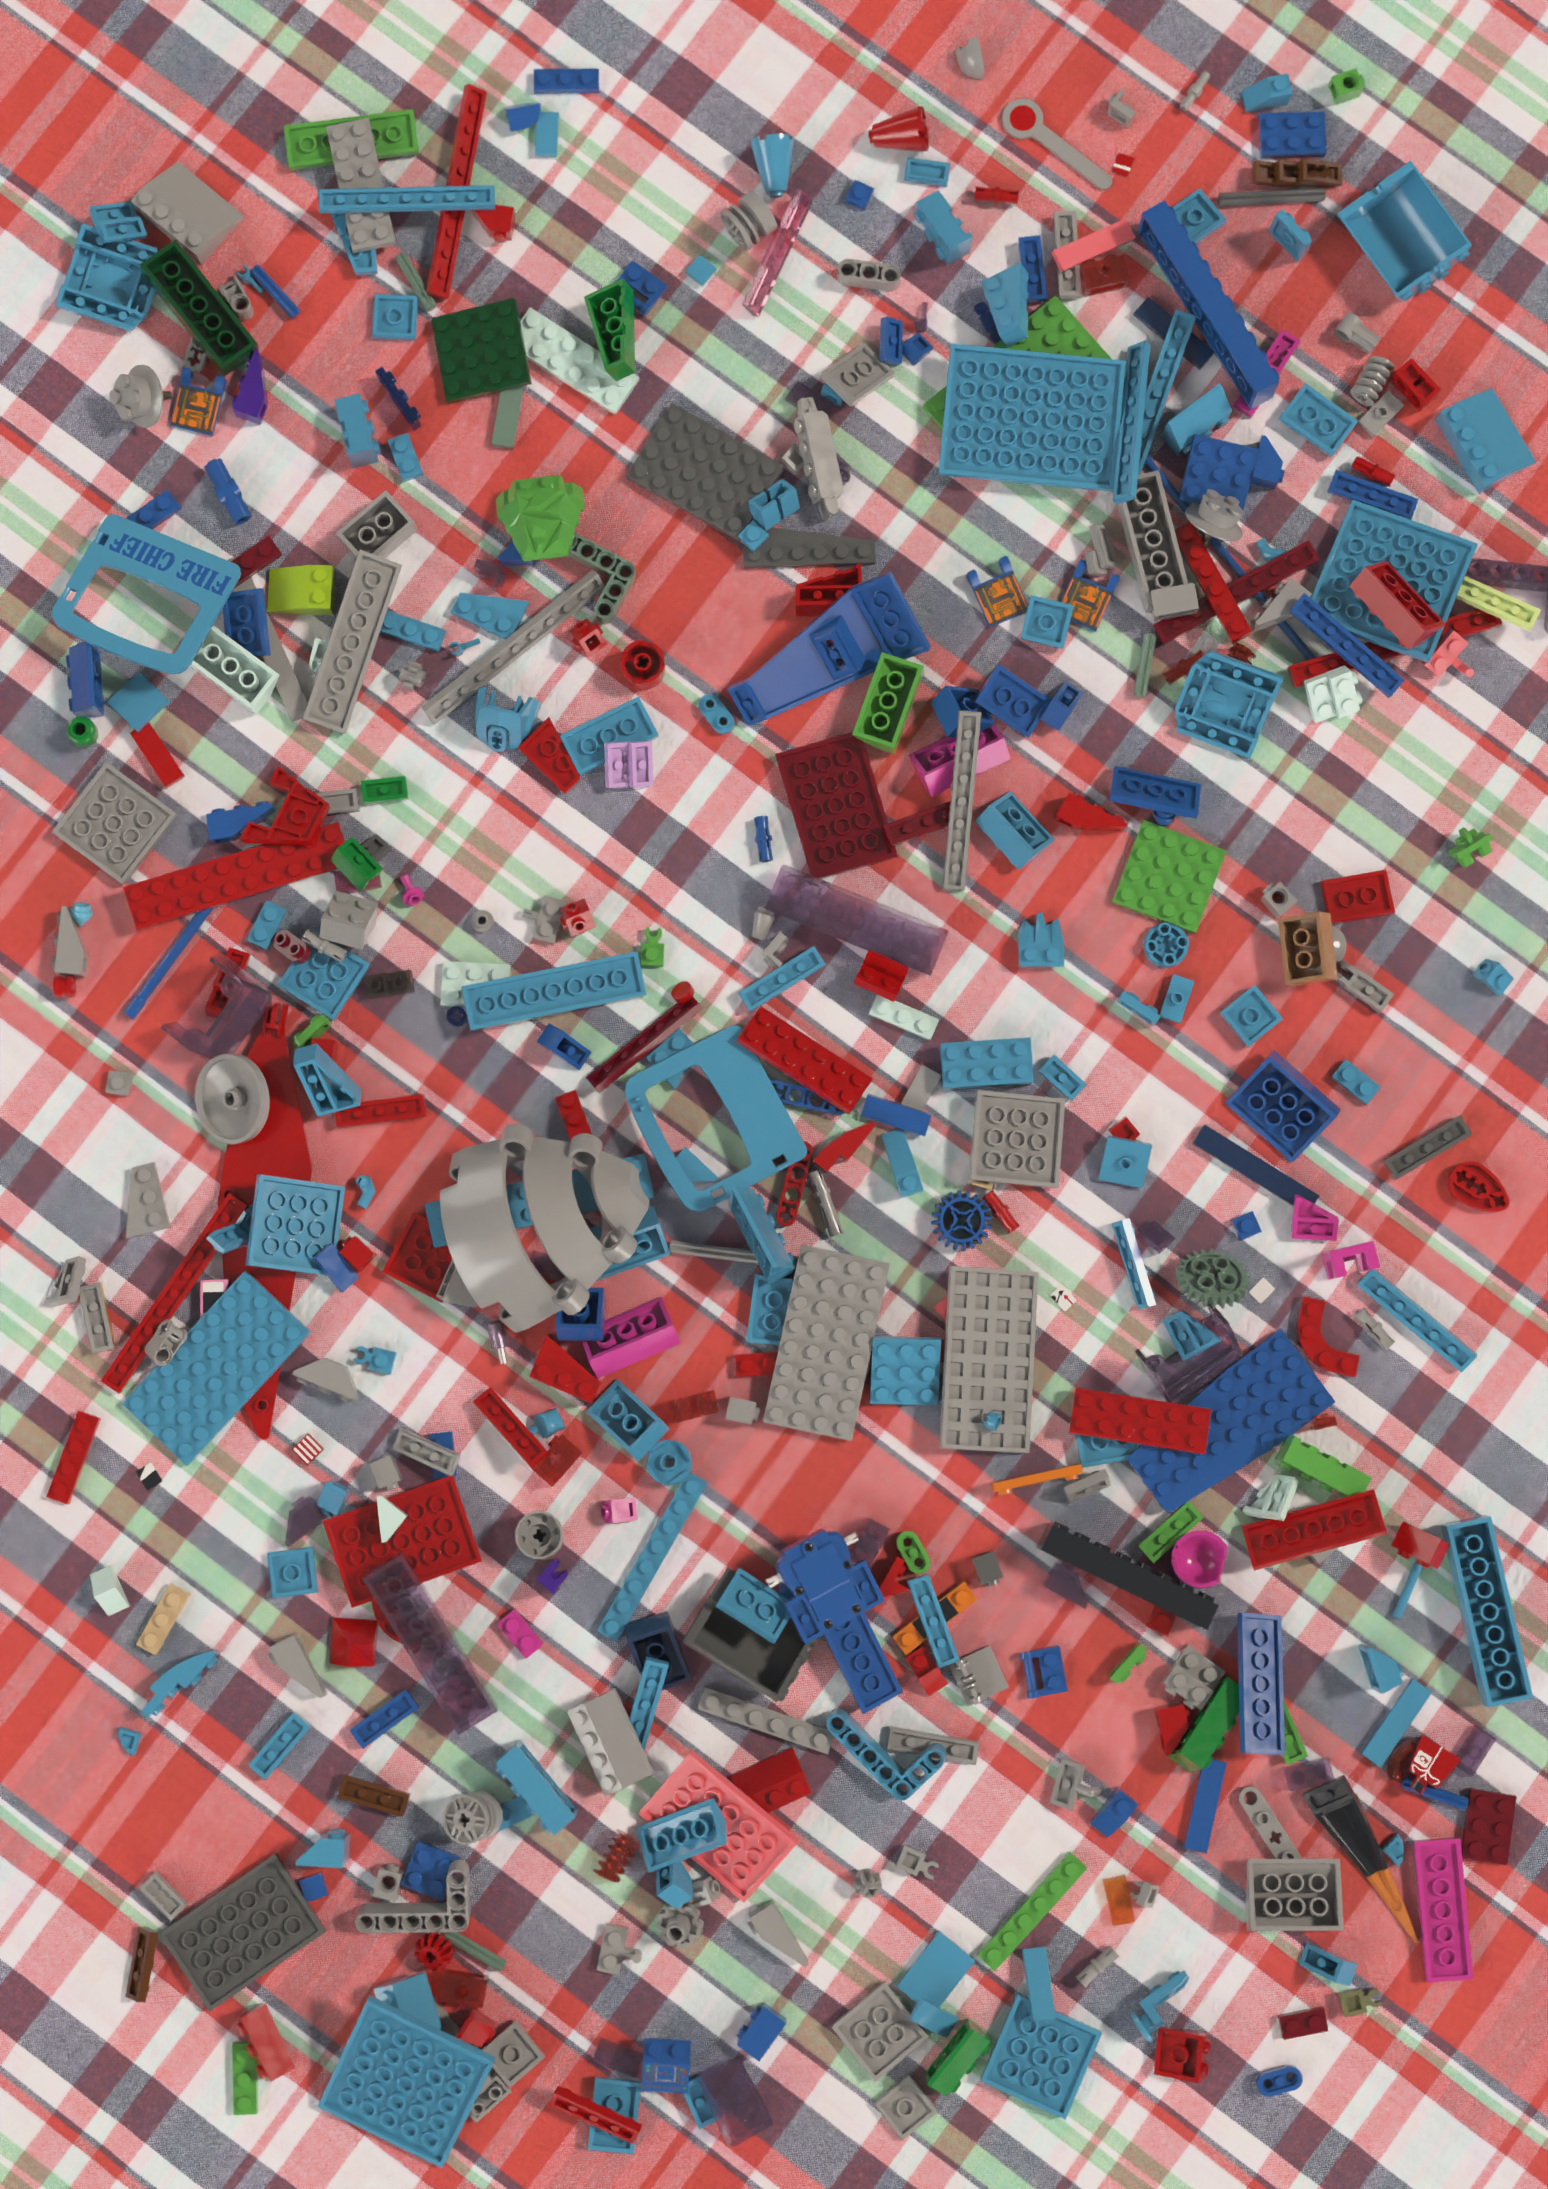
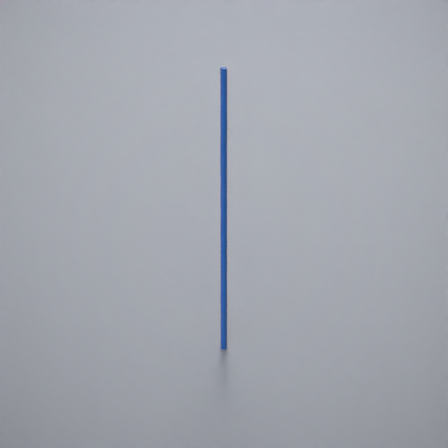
(1230, 561)

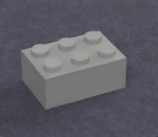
(377, 528)

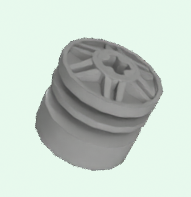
(748, 220)
(528, 1527)
(484, 1816)

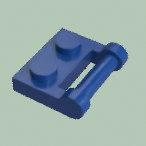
(645, 285)
(1050, 1668)

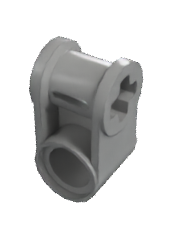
(236, 296)
(166, 1342)

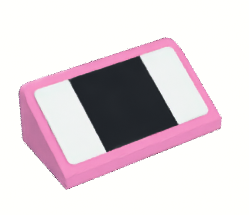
(210, 1292)

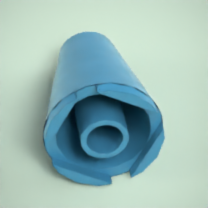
(773, 162)

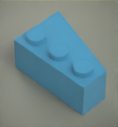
(1007, 300)
(357, 430)
(325, 1081)

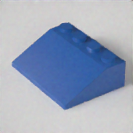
(1283, 1106)

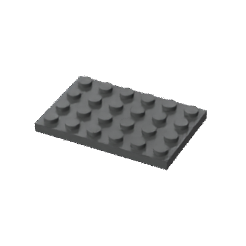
(703, 471)
(242, 1932)

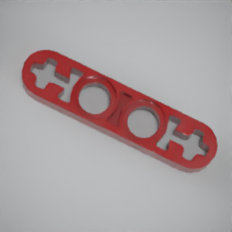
(797, 1184)

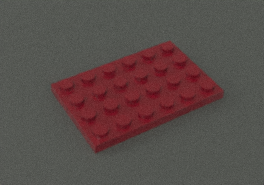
(835, 805)

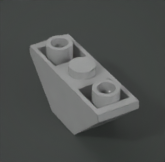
(329, 1377)

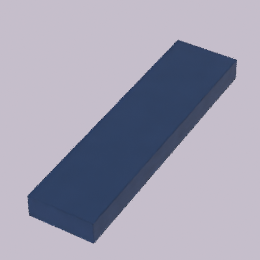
(1159, 322)

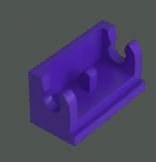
(550, 1579)

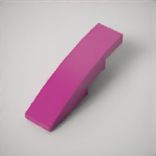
(1277, 356)

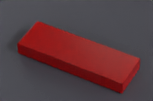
(157, 755)

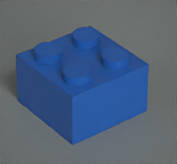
(587, 1323)

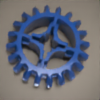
(946, 1233)

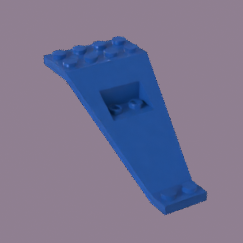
(860, 623)

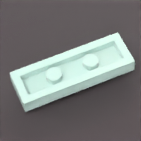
(904, 1017)

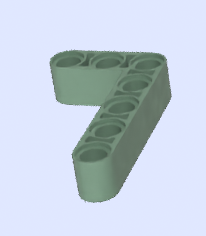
(612, 572)

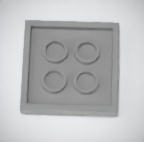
(879, 2031)

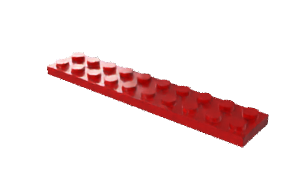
(230, 878)

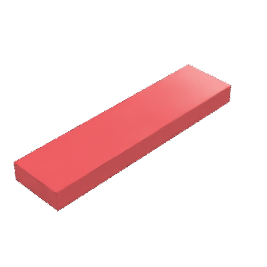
(1093, 245)

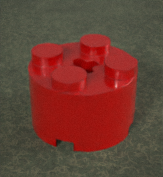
(649, 654)

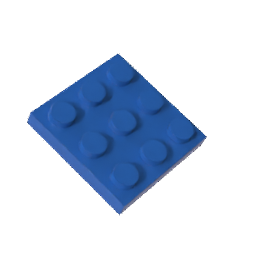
(1218, 467)

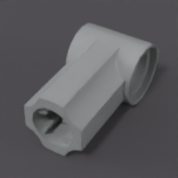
(1352, 330)

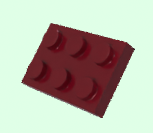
(1488, 1826)

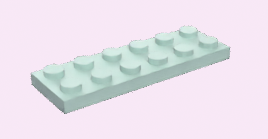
(573, 362)

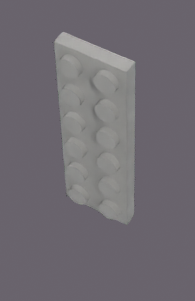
(359, 167)

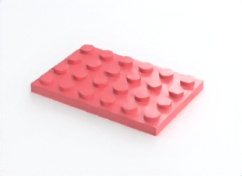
(754, 1837)

